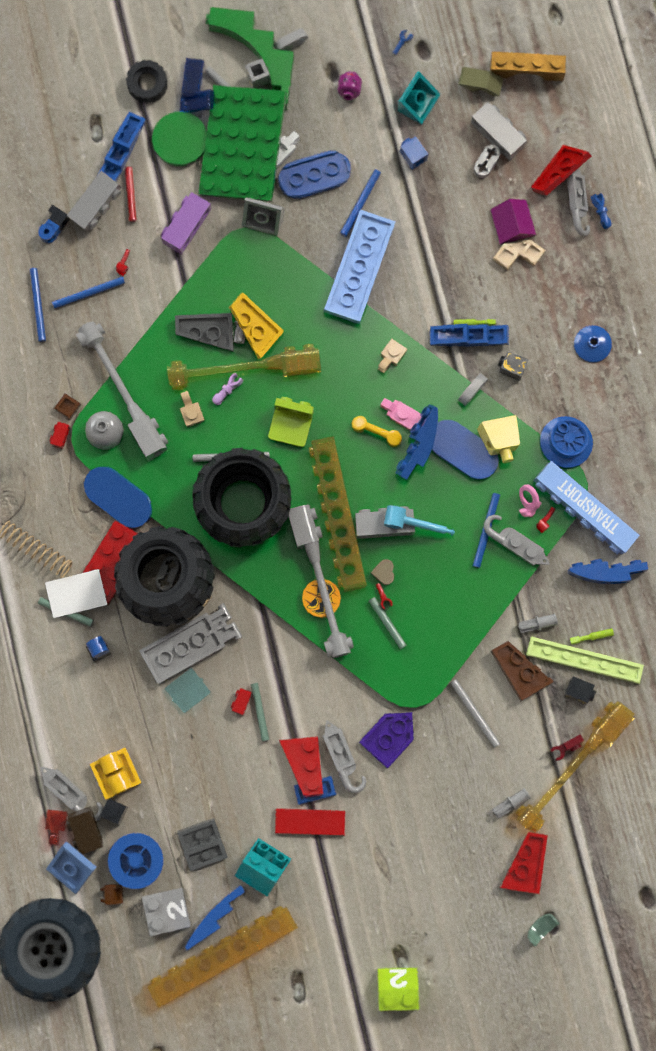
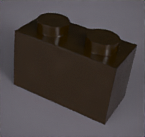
(85, 830)

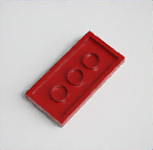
(107, 556)

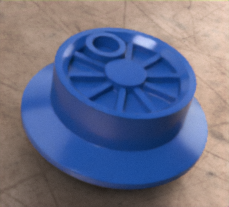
(566, 442)
(135, 860)

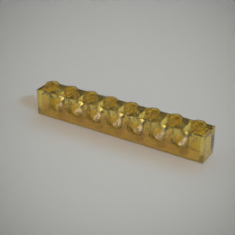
(327, 447)
(163, 996)

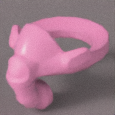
(530, 508)

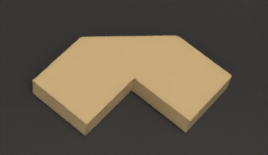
(511, 251)

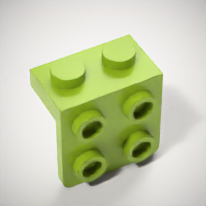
(291, 422)

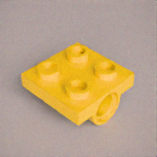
(115, 773)

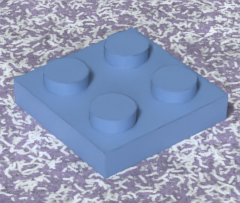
(71, 867)

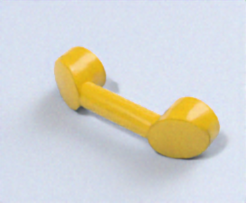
(393, 437)

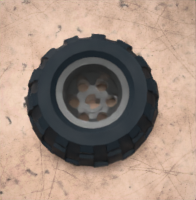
(24, 968)

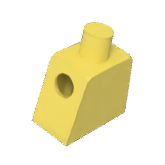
(500, 437)

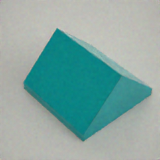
(418, 98)

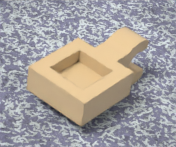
(392, 354)
(191, 412)

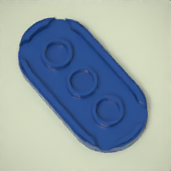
(314, 174)
(463, 450)
(118, 497)

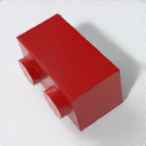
(60, 435)
(241, 702)

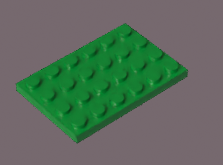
(242, 143)

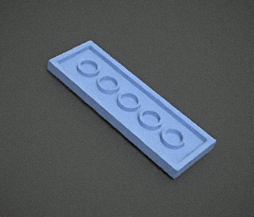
(359, 266)

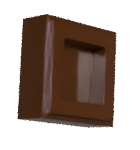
(67, 406)

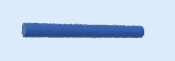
(361, 201)
(88, 292)
(37, 305)
(484, 537)

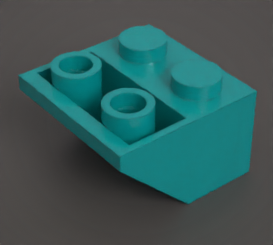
(262, 867)

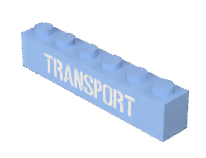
(586, 508)

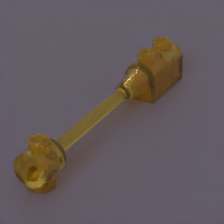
(291, 361)
(605, 730)

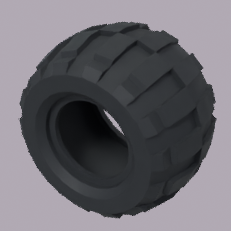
(237, 466)
(180, 601)

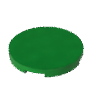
(179, 138)

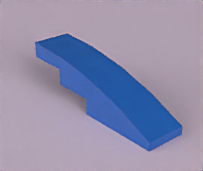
(122, 145)
(469, 335)
(210, 923)

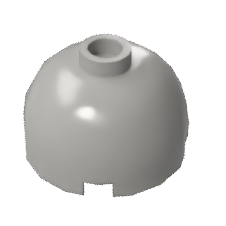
(104, 430)

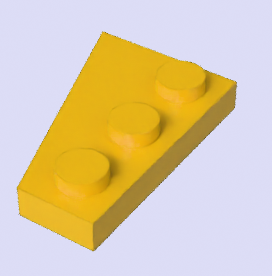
(255, 324)

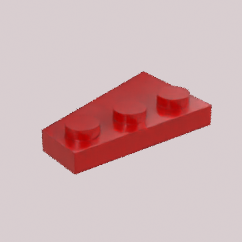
(560, 168)
(305, 763)
(528, 864)

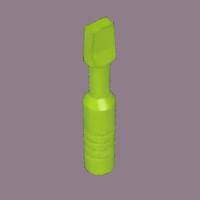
(490, 322)
(593, 636)

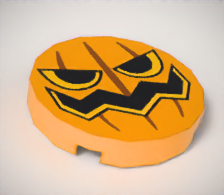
(313, 602)

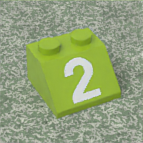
(398, 989)

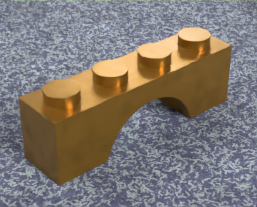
(543, 65)

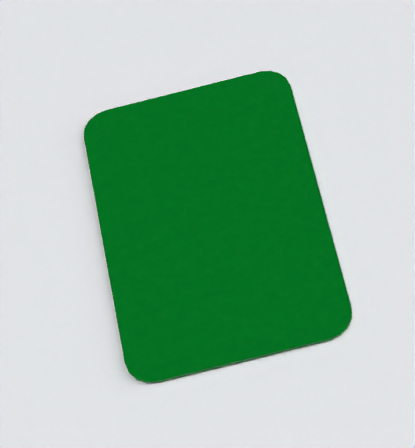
(436, 593)

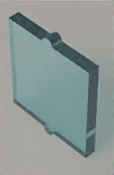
(187, 690)

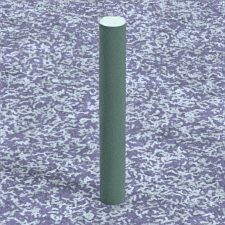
(75, 616)
(387, 623)
(259, 712)

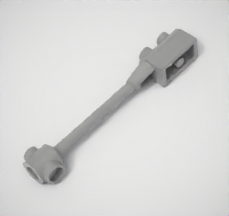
(142, 427)
(307, 537)

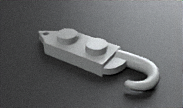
(578, 200)
(517, 543)
(341, 757)
(67, 790)

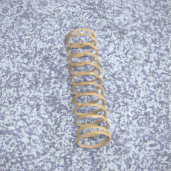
(39, 546)

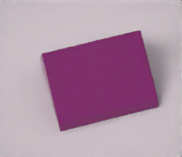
(512, 221)

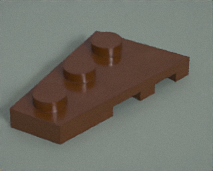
(519, 671)

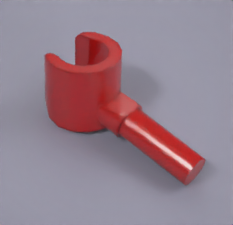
(121, 268)
(542, 525)
(383, 597)

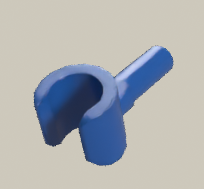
(402, 41)

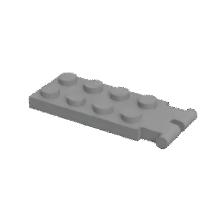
(189, 644)

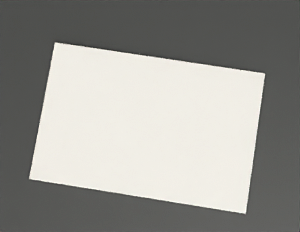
(76, 593)

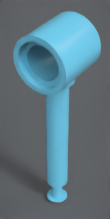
(396, 518)

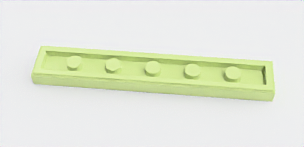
(585, 660)

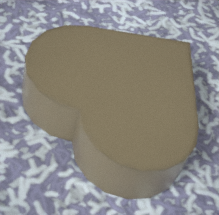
(383, 572)

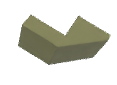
(478, 79)

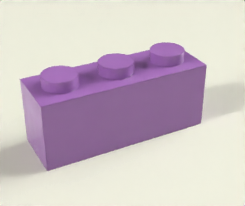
(185, 223)

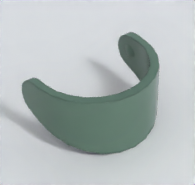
(541, 927)

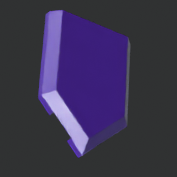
(389, 737)

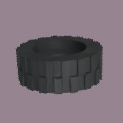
(140, 94)

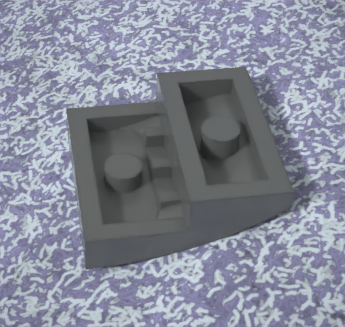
(202, 844)

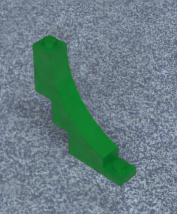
(240, 26)

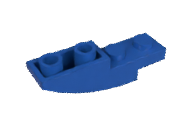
(424, 436)
(600, 572)

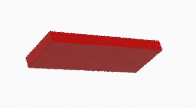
(310, 821)

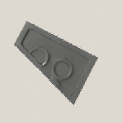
(207, 328)

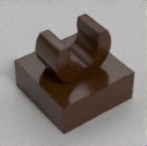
(113, 894)

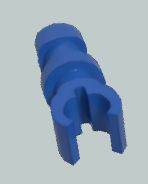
(598, 202)

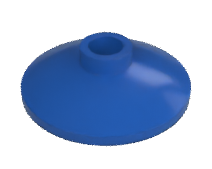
(590, 352)

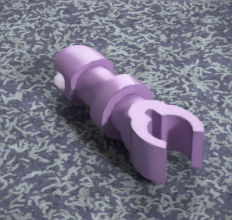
(227, 389)

